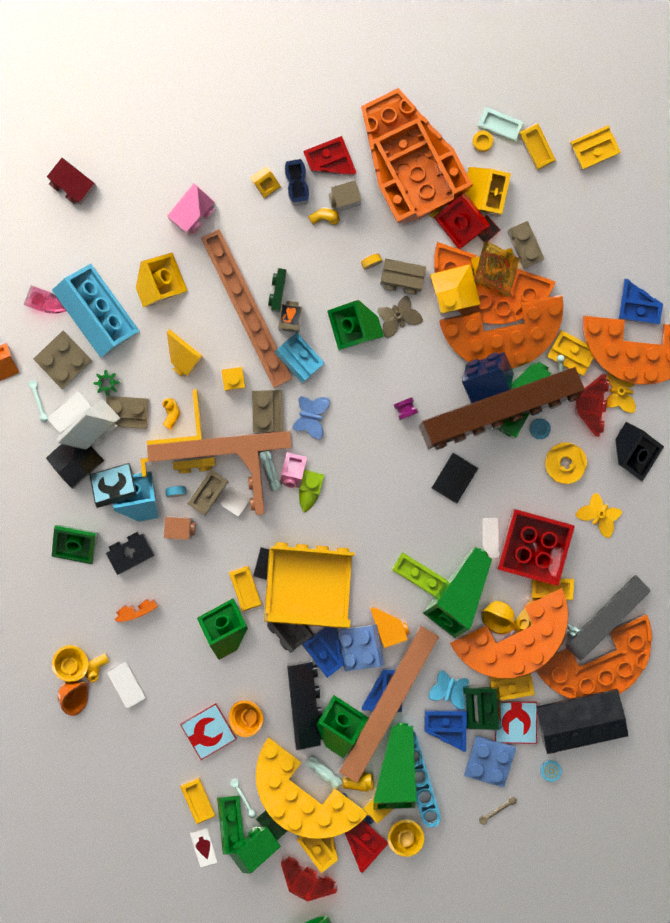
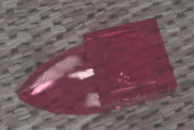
(43, 301)

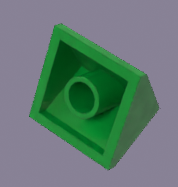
(74, 544)

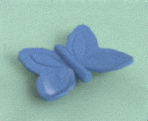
(309, 415)

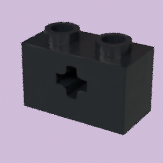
(142, 552)

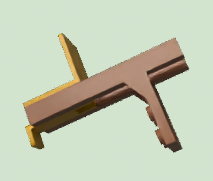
(195, 446)

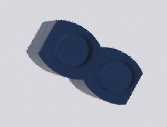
(295, 176)

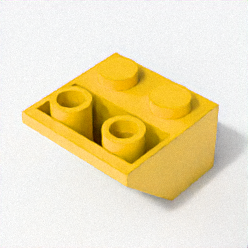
(488, 189)

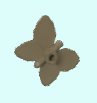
(397, 314)

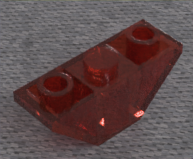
(592, 404)
(304, 881)

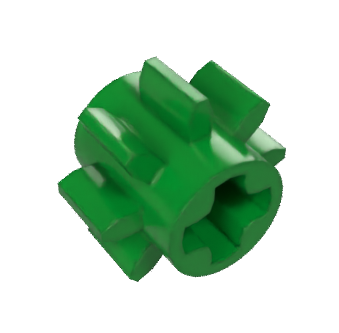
(112, 382)

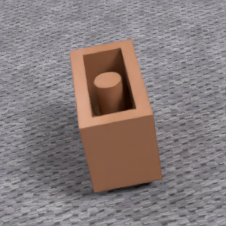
(179, 527)

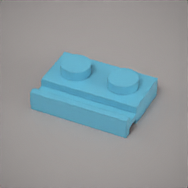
(299, 357)

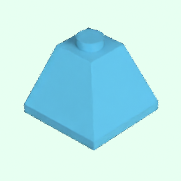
(145, 504)

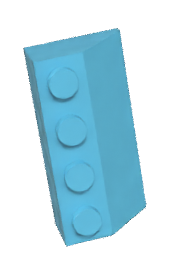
(95, 310)

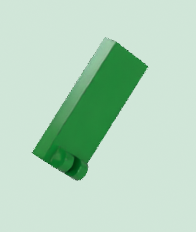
(230, 822)

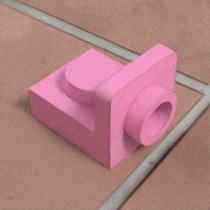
(293, 470)

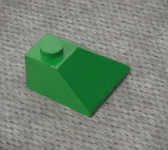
(354, 324)
(223, 628)
(340, 726)

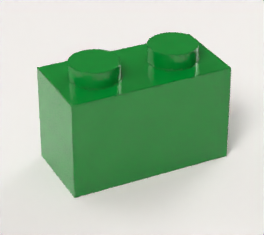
(254, 849)

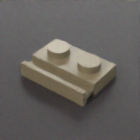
(132, 411)
(267, 411)

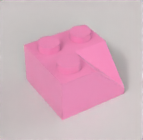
(191, 210)

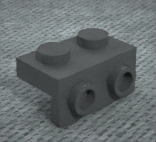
(290, 635)

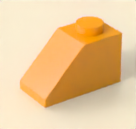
(389, 627)

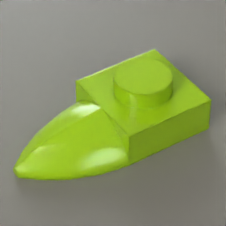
(310, 489)

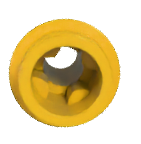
(364, 784)

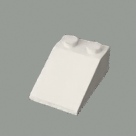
(90, 427)

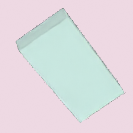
(500, 124)

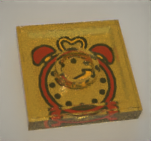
(496, 269)

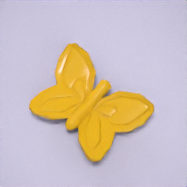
(620, 395)
(601, 514)

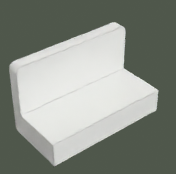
(69, 412)

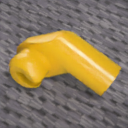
(326, 214)
(172, 412)
(94, 667)

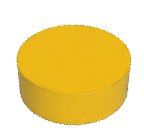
(482, 141)
(371, 261)

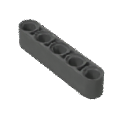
(608, 617)

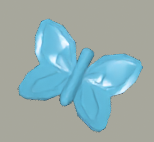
(450, 689)

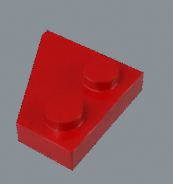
(330, 158)
(365, 844)

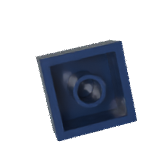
(487, 377)

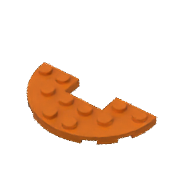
(494, 307)
(519, 342)
(626, 359)
(523, 651)
(608, 672)

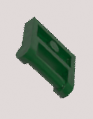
(488, 707)

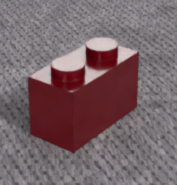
(71, 181)

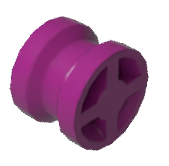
(405, 408)

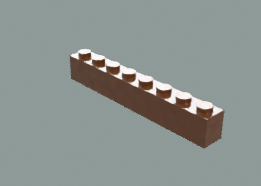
(501, 408)

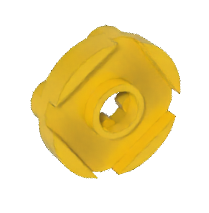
(571, 452)

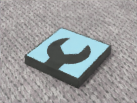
(113, 485)

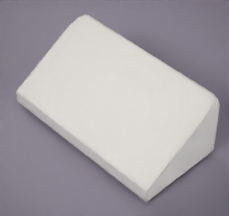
(232, 500)
(126, 685)

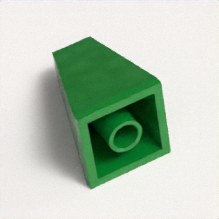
(531, 374)
(459, 597)
(397, 777)

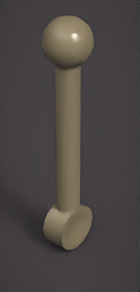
(483, 819)

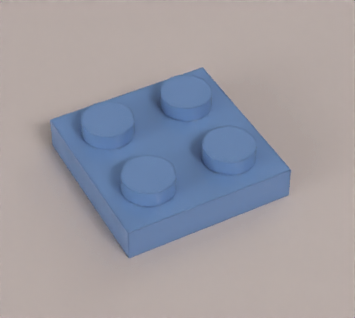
(360, 647)
(490, 761)

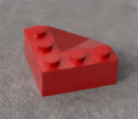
(535, 547)

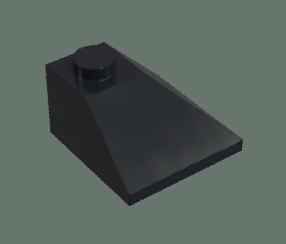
(636, 450)
(74, 463)

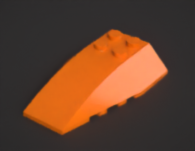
(411, 159)

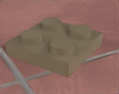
(62, 359)

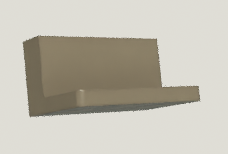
(208, 492)

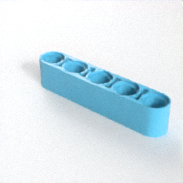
(424, 786)

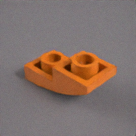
(131, 613)

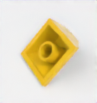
(159, 280)
(455, 289)
(182, 355)

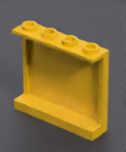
(308, 586)

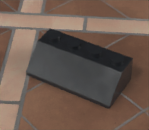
(304, 703)
(582, 721)

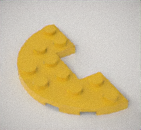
(294, 807)

